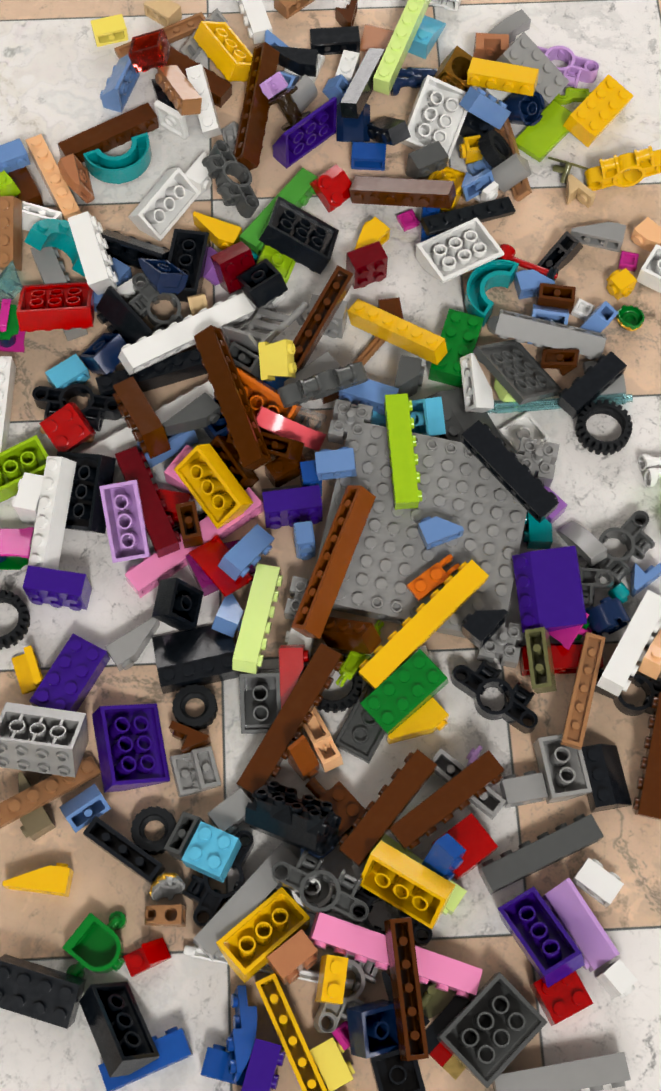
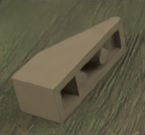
(36, 822)

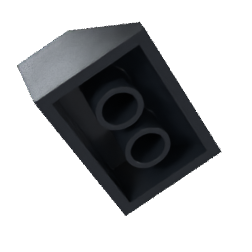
(606, 778)

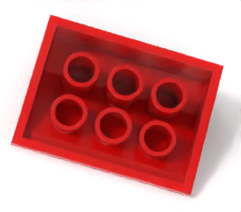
(55, 307)

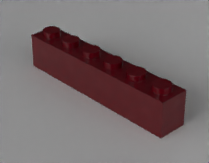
(156, 521)

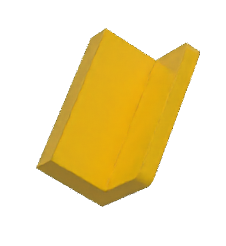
(27, 670)

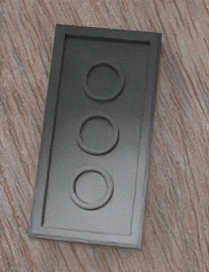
(360, 733)

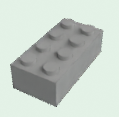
(526, 53)

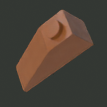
(303, 759)

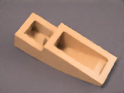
(322, 742)

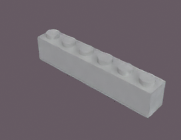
(52, 273)
(549, 334)
(244, 901)
(568, 1076)

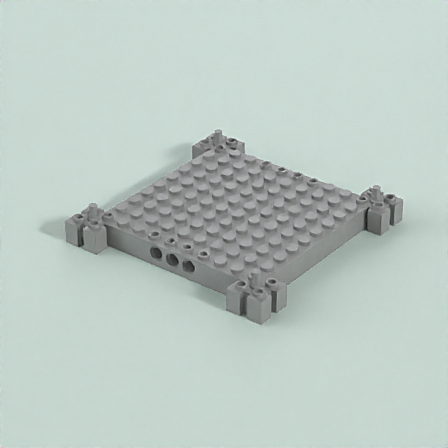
(391, 548)

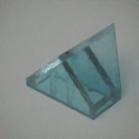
(9, 283)

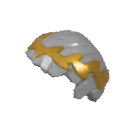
(166, 886)

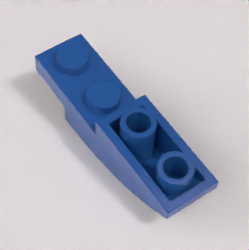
(244, 1033)

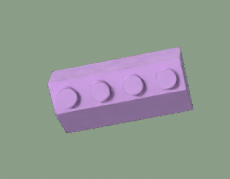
(124, 521)
(580, 924)

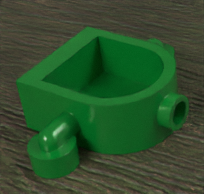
(96, 945)

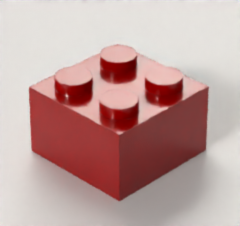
(67, 428)
(561, 998)

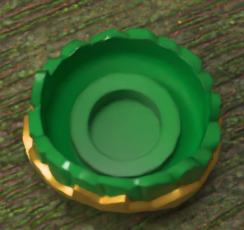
(630, 317)

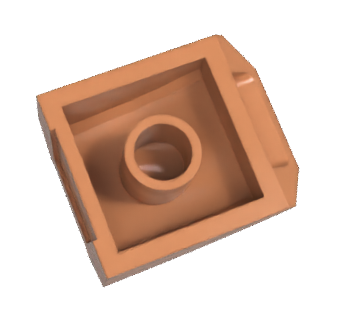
(76, 177)

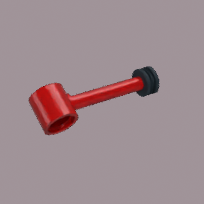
(509, 253)

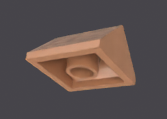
(375, 37)

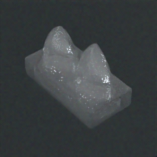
(314, 418)

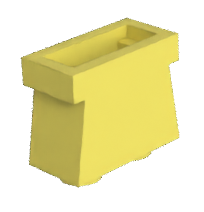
(277, 360)

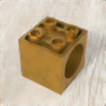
(455, 68)

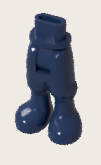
(413, 78)

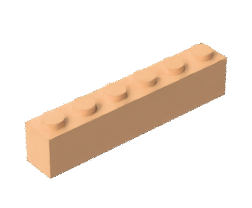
(52, 177)

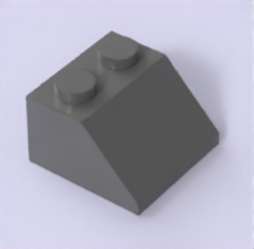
(426, 161)
(409, 375)

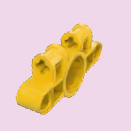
(613, 170)

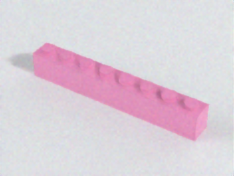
(153, 569)
(372, 947)

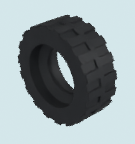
(494, 148)
(191, 692)
(142, 819)

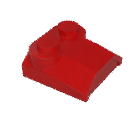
(332, 187)

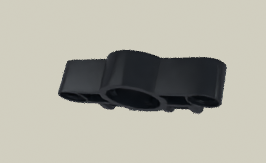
(98, 406)
(487, 676)
(650, 687)
(369, 898)
(211, 900)

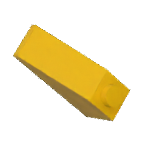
(220, 232)
(373, 232)
(422, 722)
(46, 880)

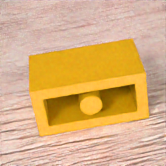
(331, 979)

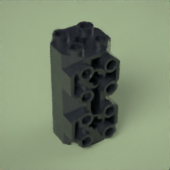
(299, 822)

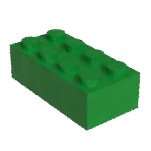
(461, 338)
(404, 692)

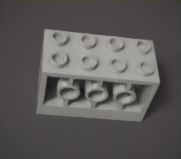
(42, 739)

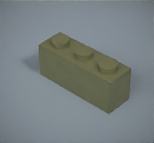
(540, 660)

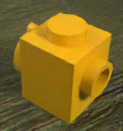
(470, 150)
(621, 283)

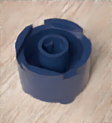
(525, 109)
(607, 616)

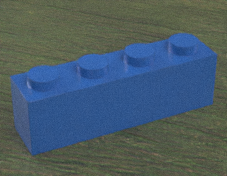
(171, 1048)

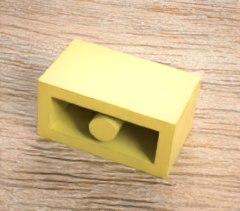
(109, 30)
(332, 1064)

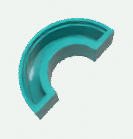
(123, 167)
(55, 234)
(492, 274)

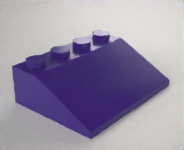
(306, 134)
(549, 589)
(130, 746)

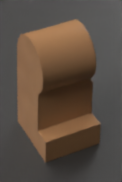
(165, 915)

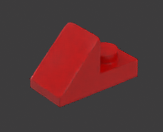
(147, 956)

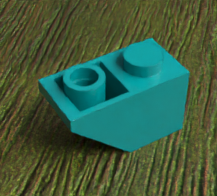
(537, 534)

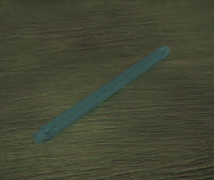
(549, 404)

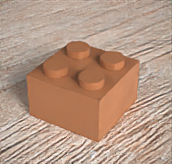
(293, 957)

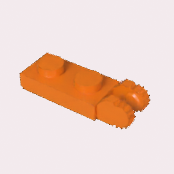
(431, 578)

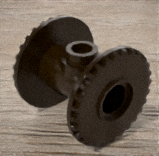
(288, 107)

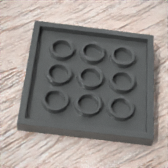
(517, 371)

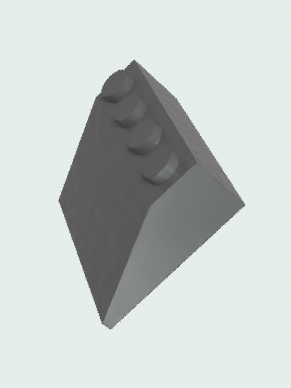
(456, 418)
(491, 1029)

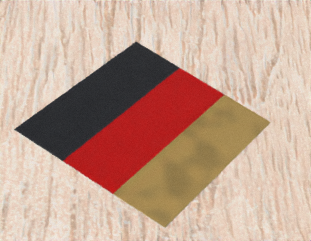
(435, 1048)

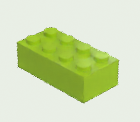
(24, 457)

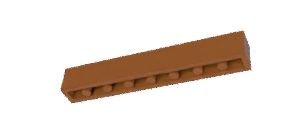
(333, 562)

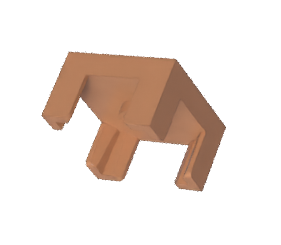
(490, 46)

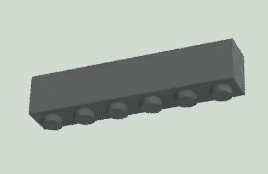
(541, 853)

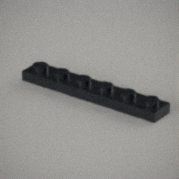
(484, 212)

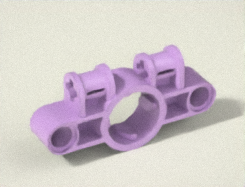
(578, 68)

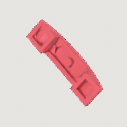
(289, 428)

